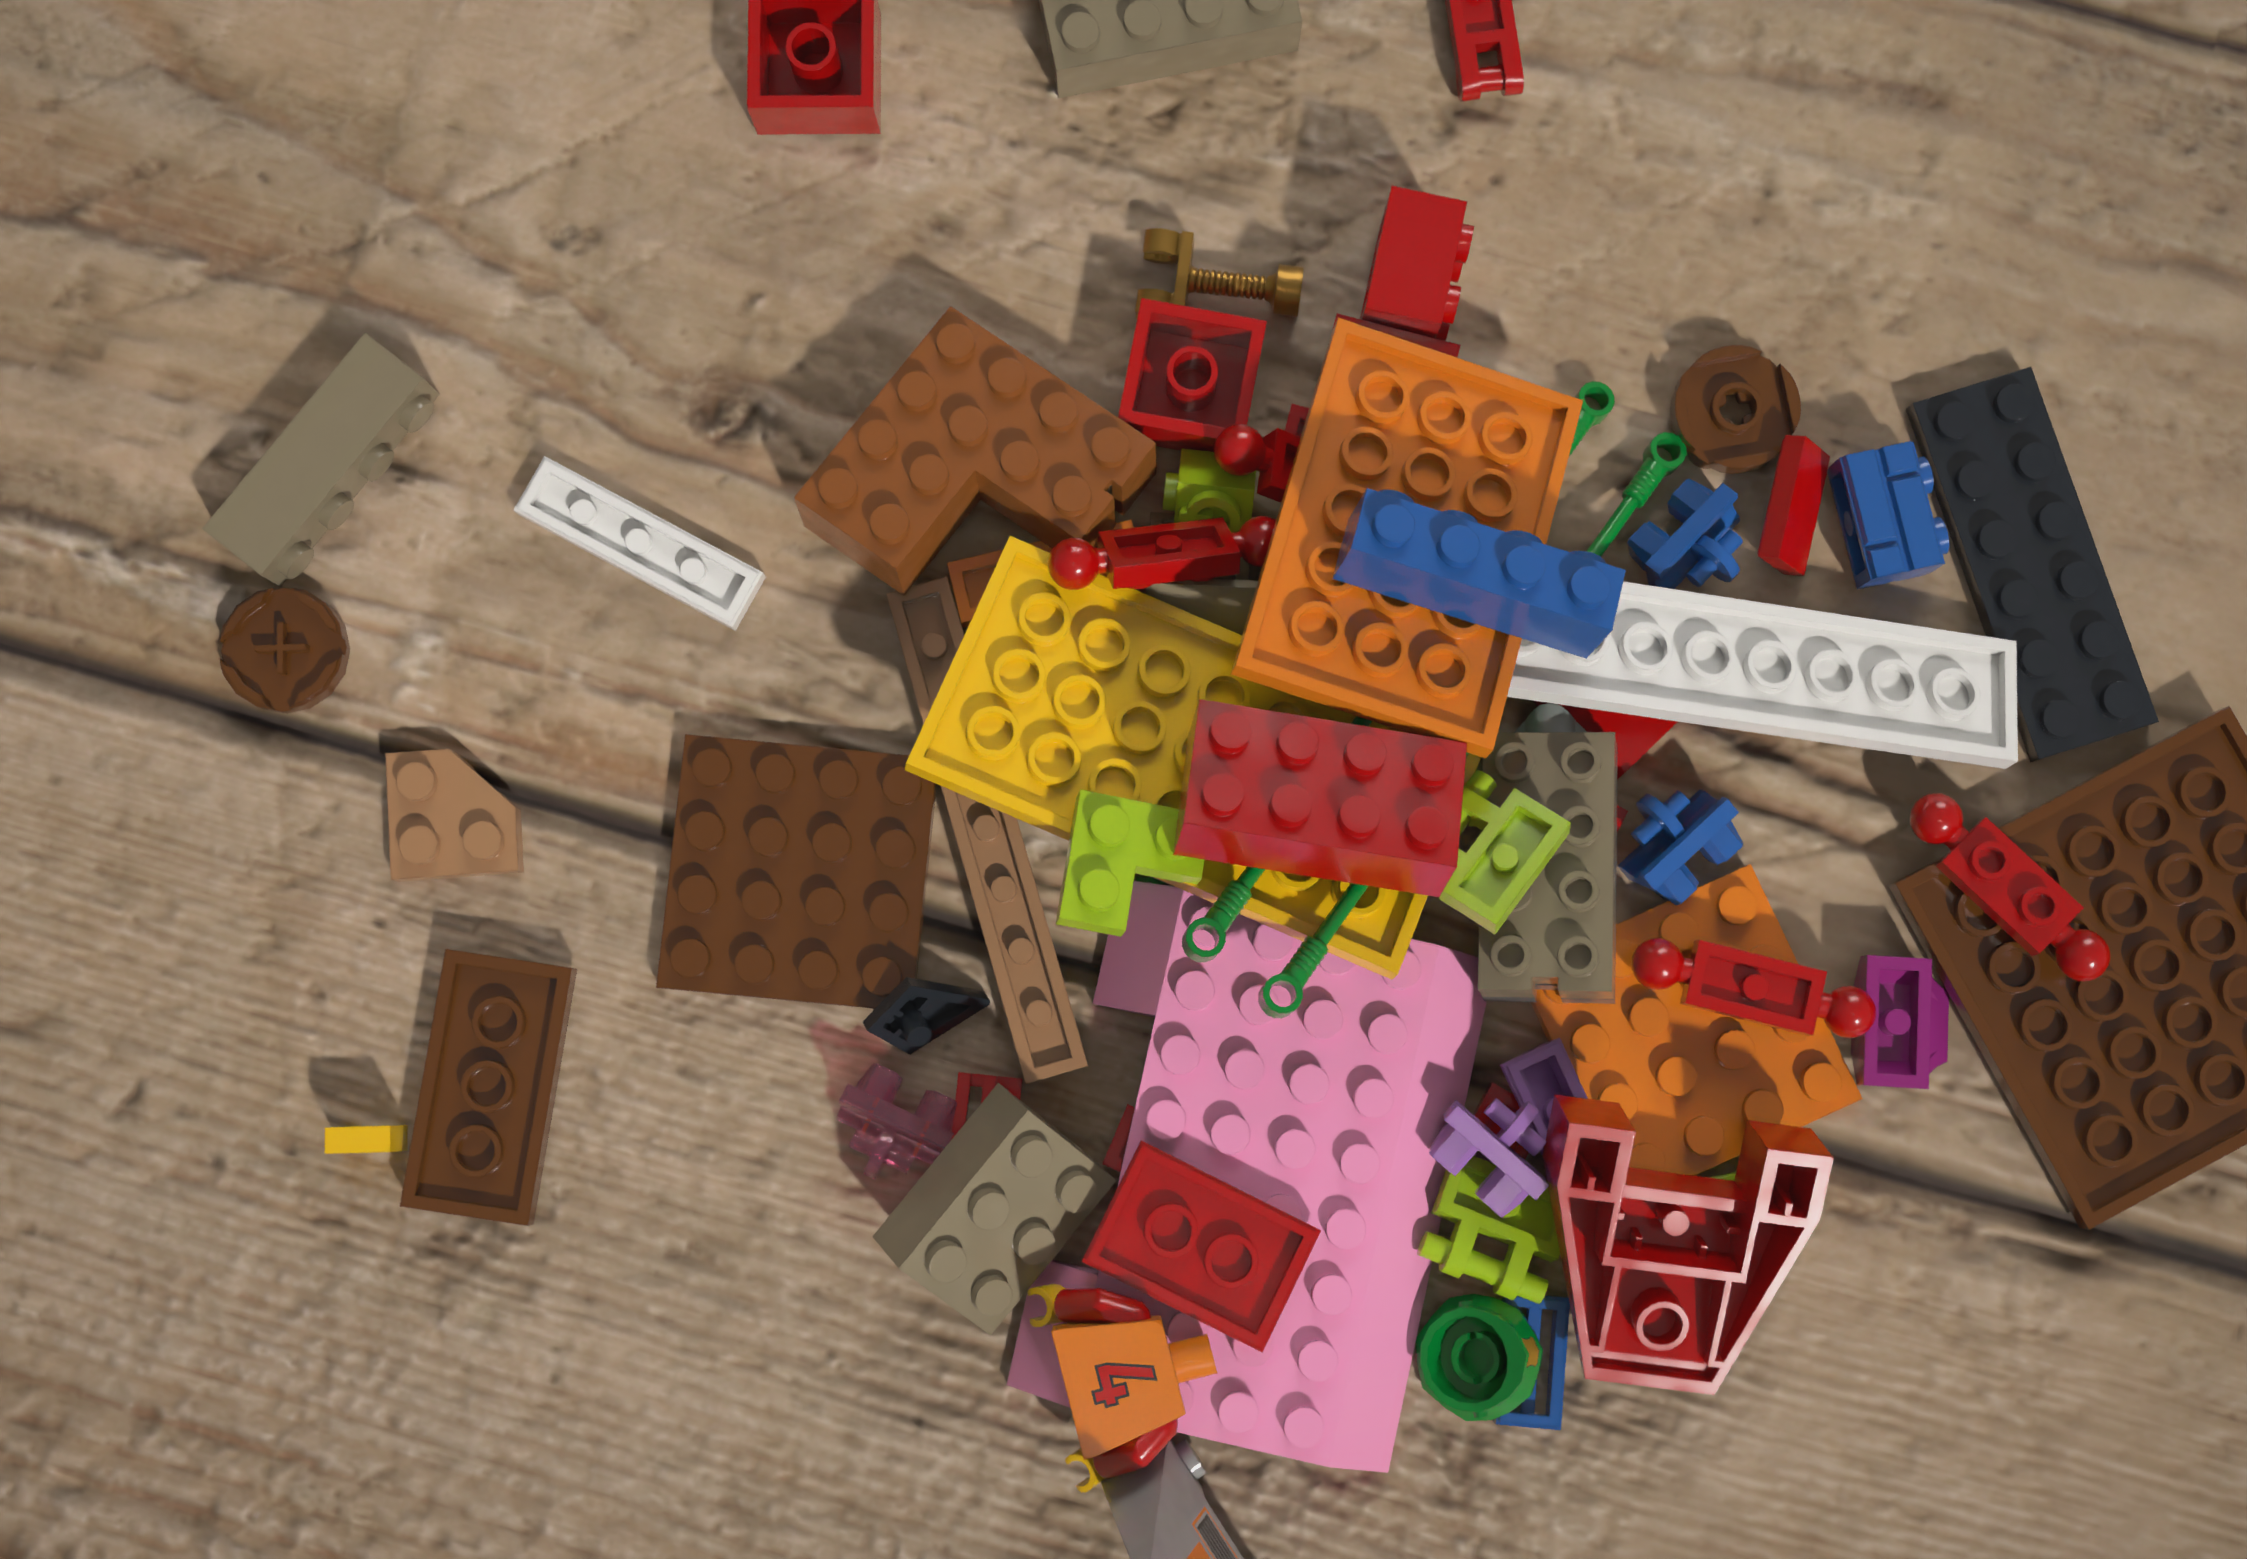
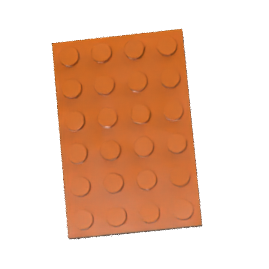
(1449, 441)

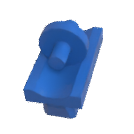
(1699, 546)
(1673, 835)

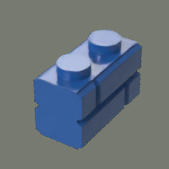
(1888, 514)

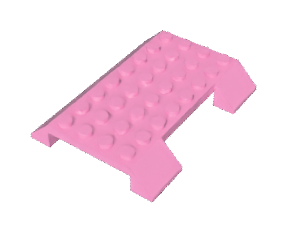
(1314, 1118)

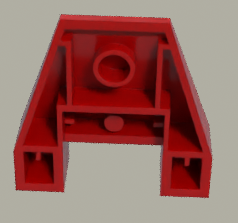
(1673, 1264)

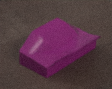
(1909, 1023)

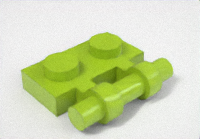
(1506, 854)
(1526, 1229)

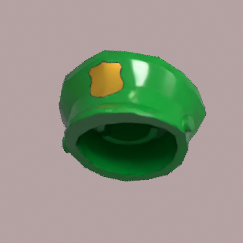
(1478, 1357)

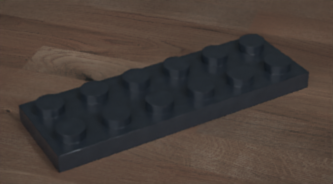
(2032, 562)

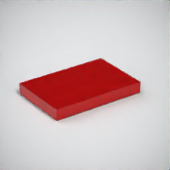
(1201, 1246)

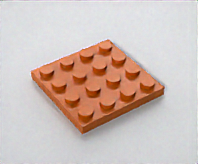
(1688, 1071)

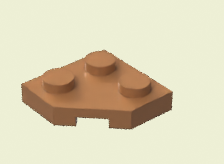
(448, 819)

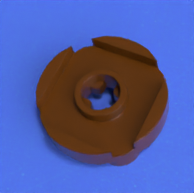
(1755, 381)

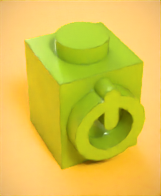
(1207, 491)

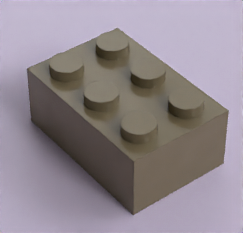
(993, 1209)

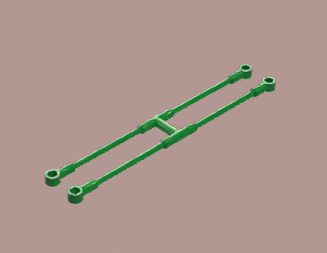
(1314, 947)

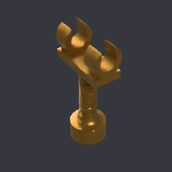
(1170, 247)

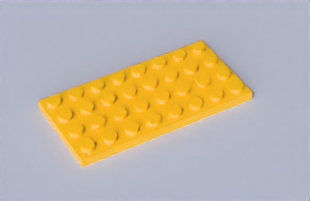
(1101, 699)

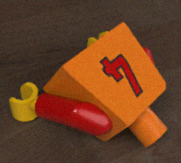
(1119, 1376)

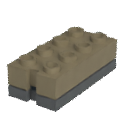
(1566, 920)

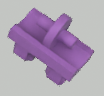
(1513, 1176)

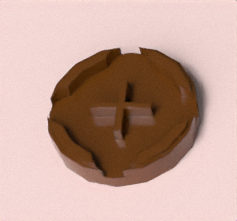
(284, 649)

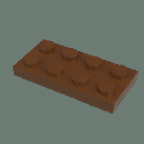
(488, 1087)

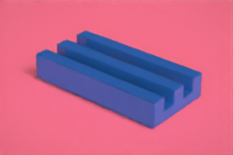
(1557, 1362)

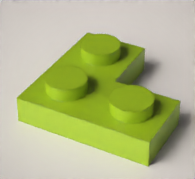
(1106, 848)

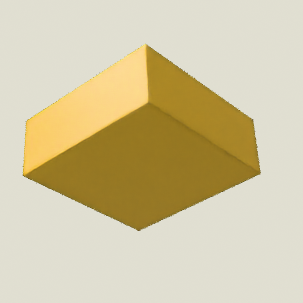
(366, 1139)

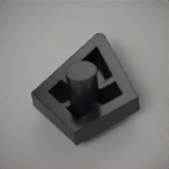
(922, 1012)

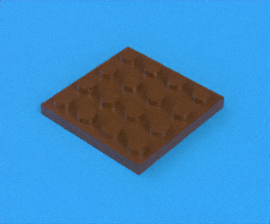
(795, 872)

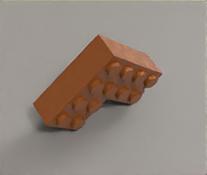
(967, 427)

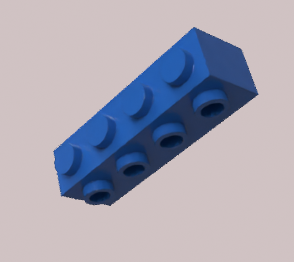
(1479, 572)

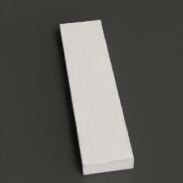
(639, 543)

